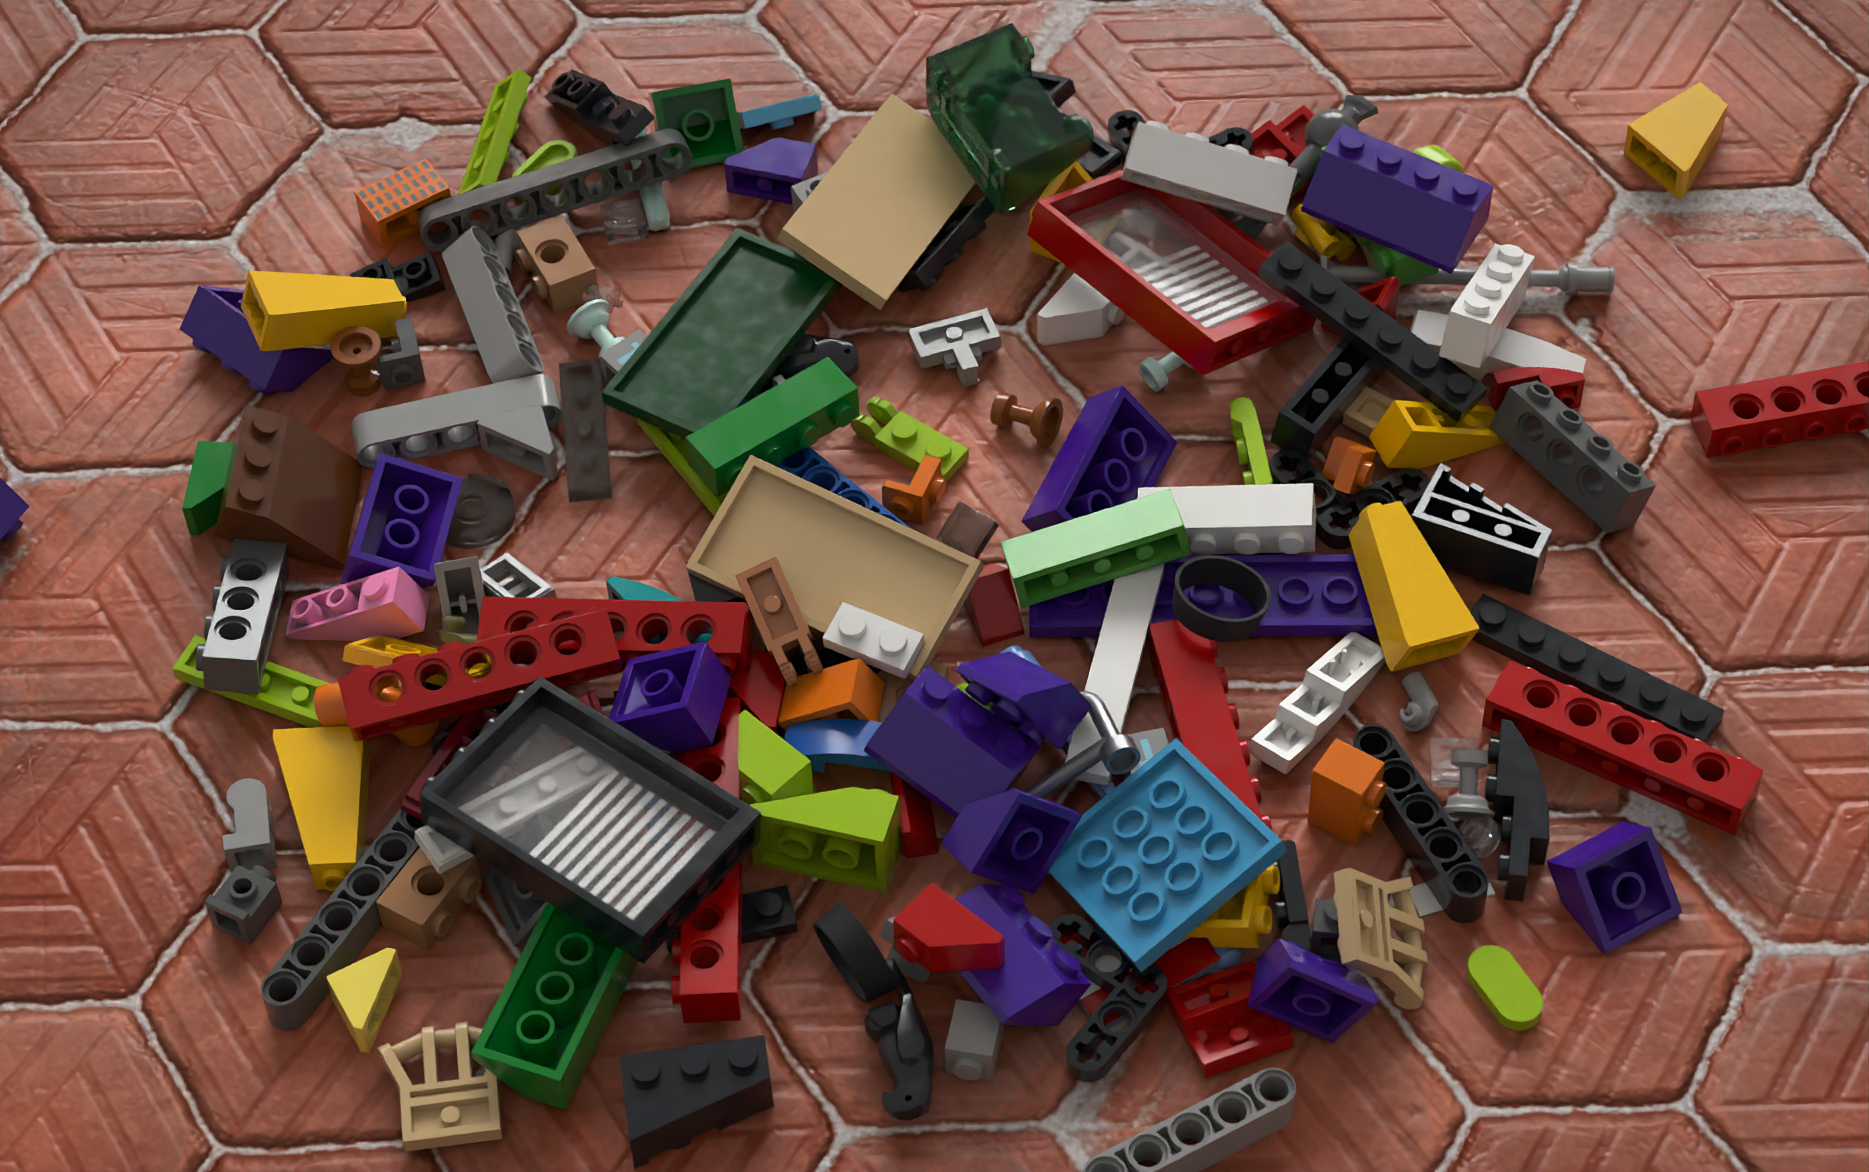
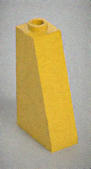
(314, 308)
(1408, 590)
(328, 795)

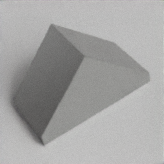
(521, 439)
(461, 590)

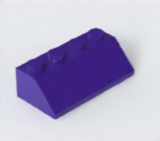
(1398, 198)
(1102, 461)

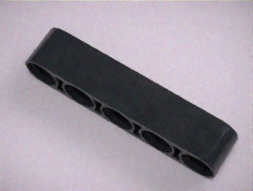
(1427, 840)

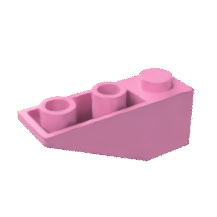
(370, 606)

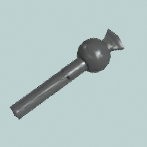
(1317, 135)

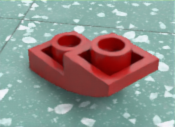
(1565, 384)

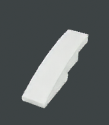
(1510, 351)
(1318, 703)

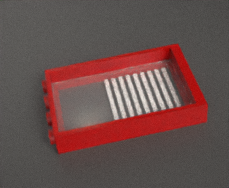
(1169, 269)

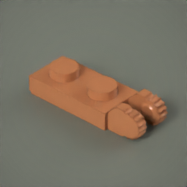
(778, 616)

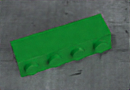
(774, 424)

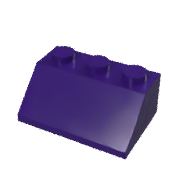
(221, 329)
(403, 521)
(949, 745)
(1038, 977)

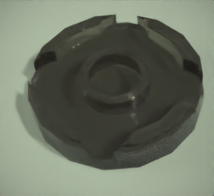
(481, 512)

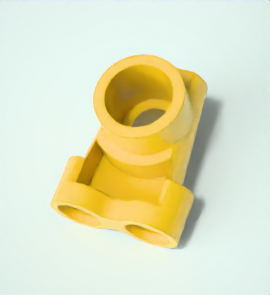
(1322, 236)

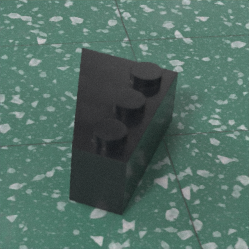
(1479, 535)
(692, 1090)

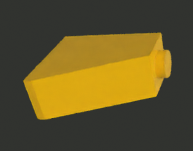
(1677, 137)

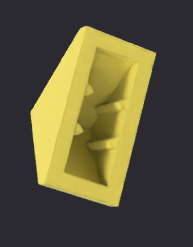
(365, 993)

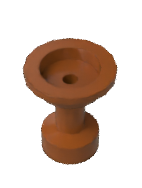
(356, 349)
(1043, 420)

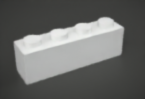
(1209, 172)
(1487, 305)
(1246, 517)

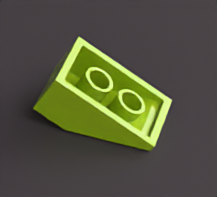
(833, 836)

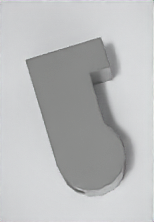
(254, 826)

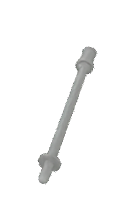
(1567, 278)

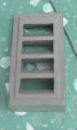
(519, 584)

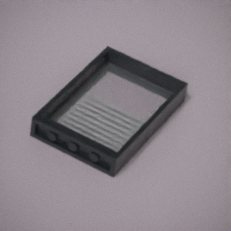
(590, 818)

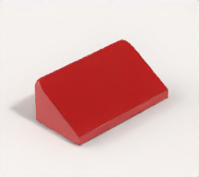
(916, 820)

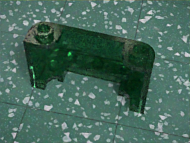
(1002, 117)

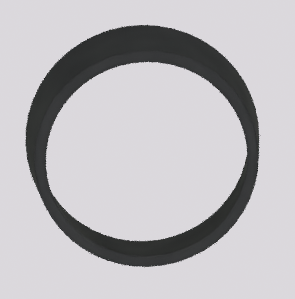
(1227, 574)
(854, 953)

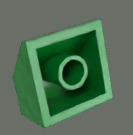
(703, 116)

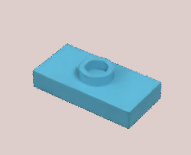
(779, 114)

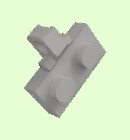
(956, 343)

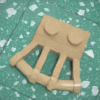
(1366, 933)
(446, 1110)

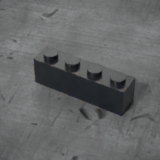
(1323, 398)

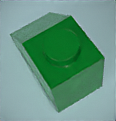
(206, 485)

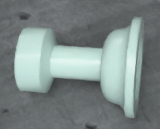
(592, 322)
(1156, 372)

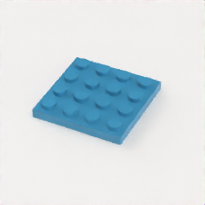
(1162, 854)

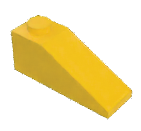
(1423, 435)

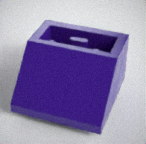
(1026, 697)

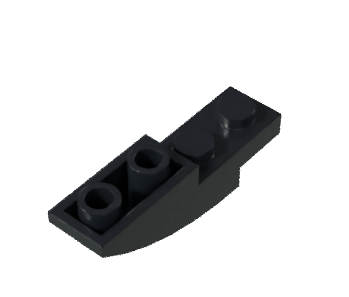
(597, 109)
(1520, 805)

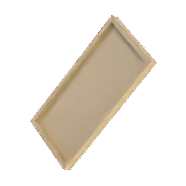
(880, 203)
(834, 555)

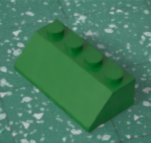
(554, 1009)

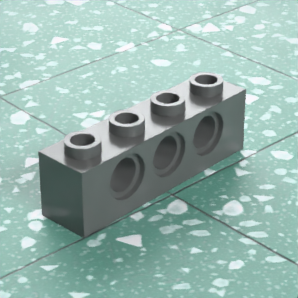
(1572, 456)
(243, 616)

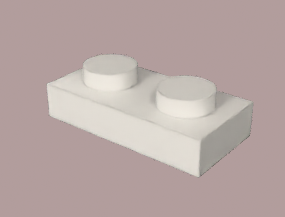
(873, 640)

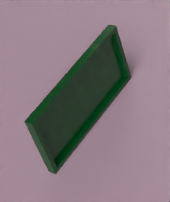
(722, 336)

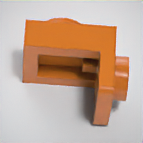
(1349, 465)
(916, 500)

